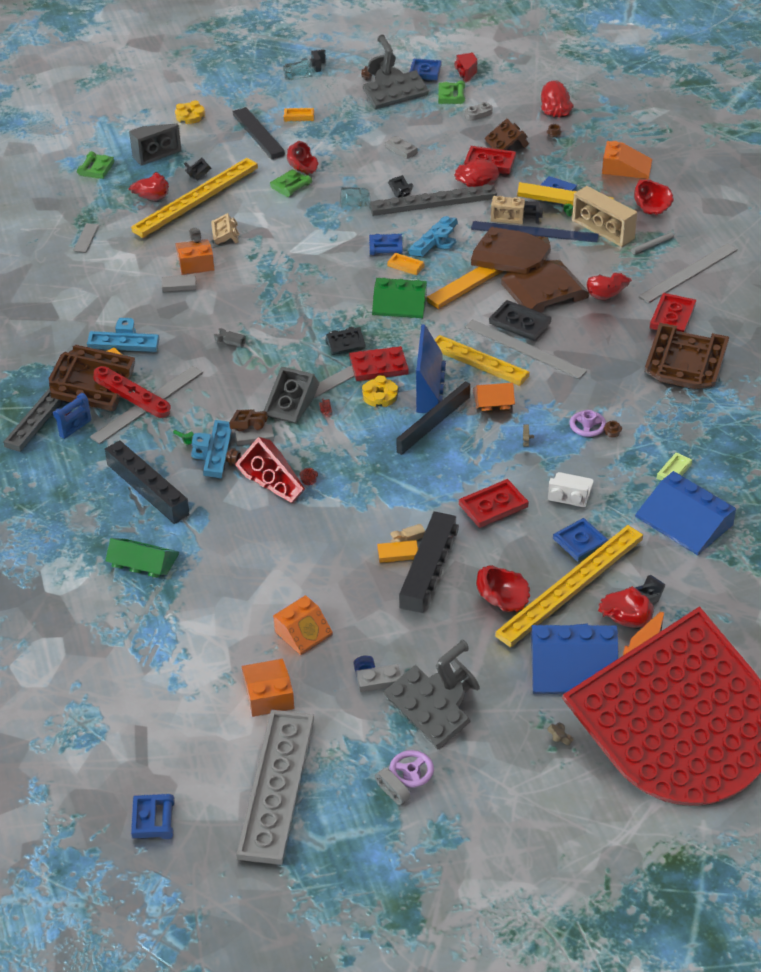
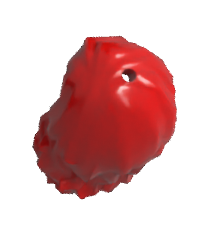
(555, 99)
(303, 160)
(477, 173)
(151, 188)
(654, 197)
(607, 287)
(503, 588)
(627, 608)

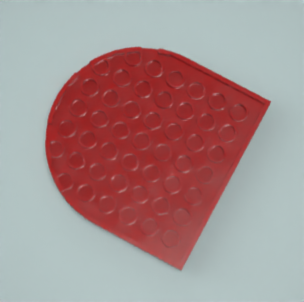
(677, 714)

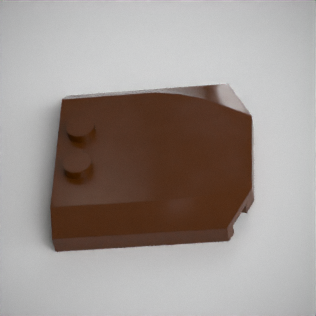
(511, 251)
(544, 286)
(686, 357)
(75, 374)

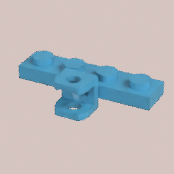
(435, 236)
(124, 338)
(213, 447)

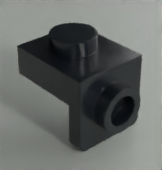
(317, 58)
(198, 169)
(400, 186)
(533, 210)
(652, 588)

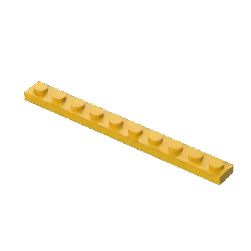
(194, 197)
(568, 586)

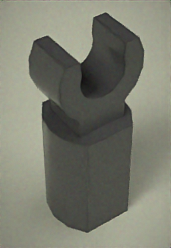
(195, 234)
(230, 338)

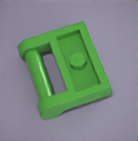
(446, 93)
(99, 169)
(290, 182)

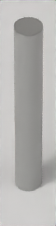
(651, 243)

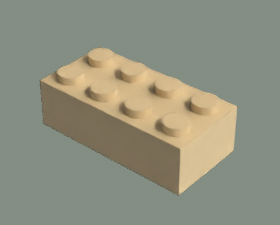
(604, 216)

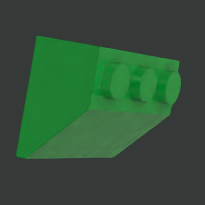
(399, 298)
(140, 556)

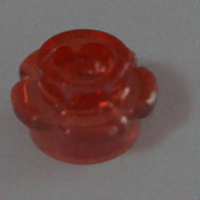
(325, 406)
(308, 476)

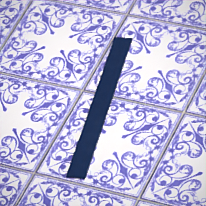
(545, 232)

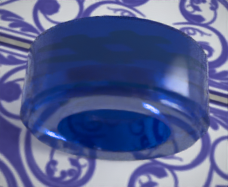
(363, 662)

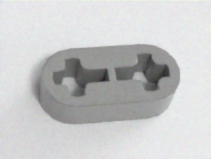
(392, 786)

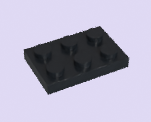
(520, 320)

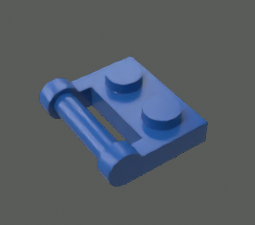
(385, 244)
(75, 420)
(145, 816)

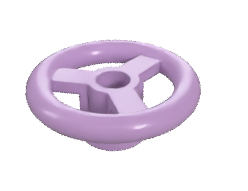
(588, 419)
(411, 771)

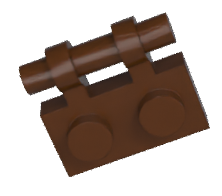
(245, 418)

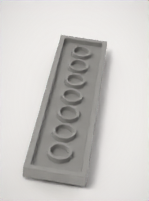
(275, 788)

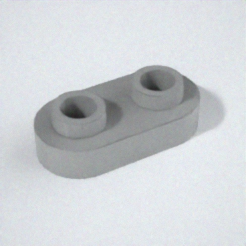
(478, 111)

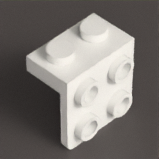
(570, 489)

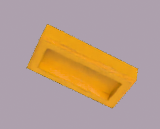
(299, 114)
(405, 264)
(397, 551)

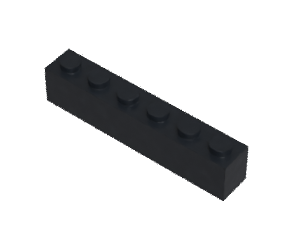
(147, 482)
(428, 562)

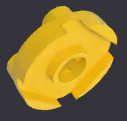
(189, 112)
(373, 391)

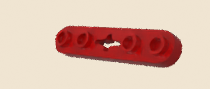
(122, 387)

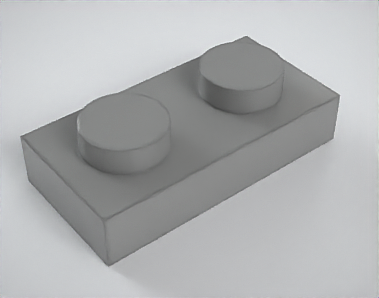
(401, 147)
(377, 677)

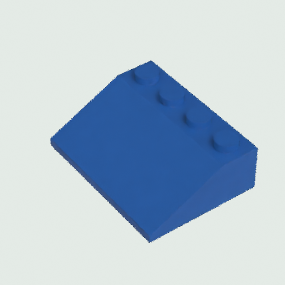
(429, 373)
(686, 513)
(569, 655)

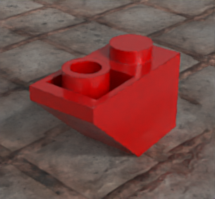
(466, 65)

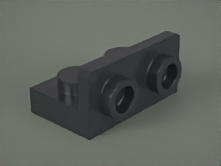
(345, 341)

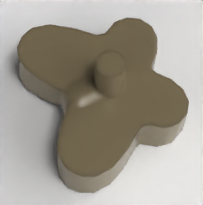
(526, 436)
(559, 734)

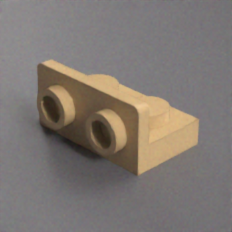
(507, 209)
(225, 228)

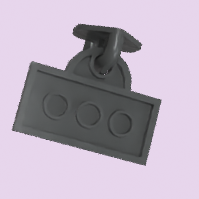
(390, 83)
(435, 700)

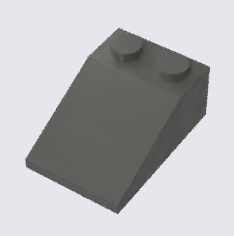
(154, 142)
(291, 394)

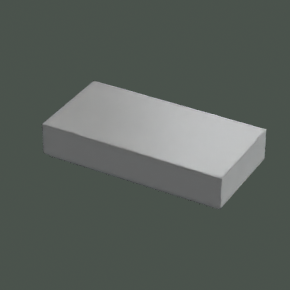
(178, 283)
(251, 434)

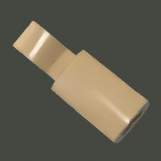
(408, 534)

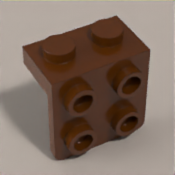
(505, 135)

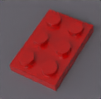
(501, 158)
(673, 311)
(378, 362)
(493, 503)

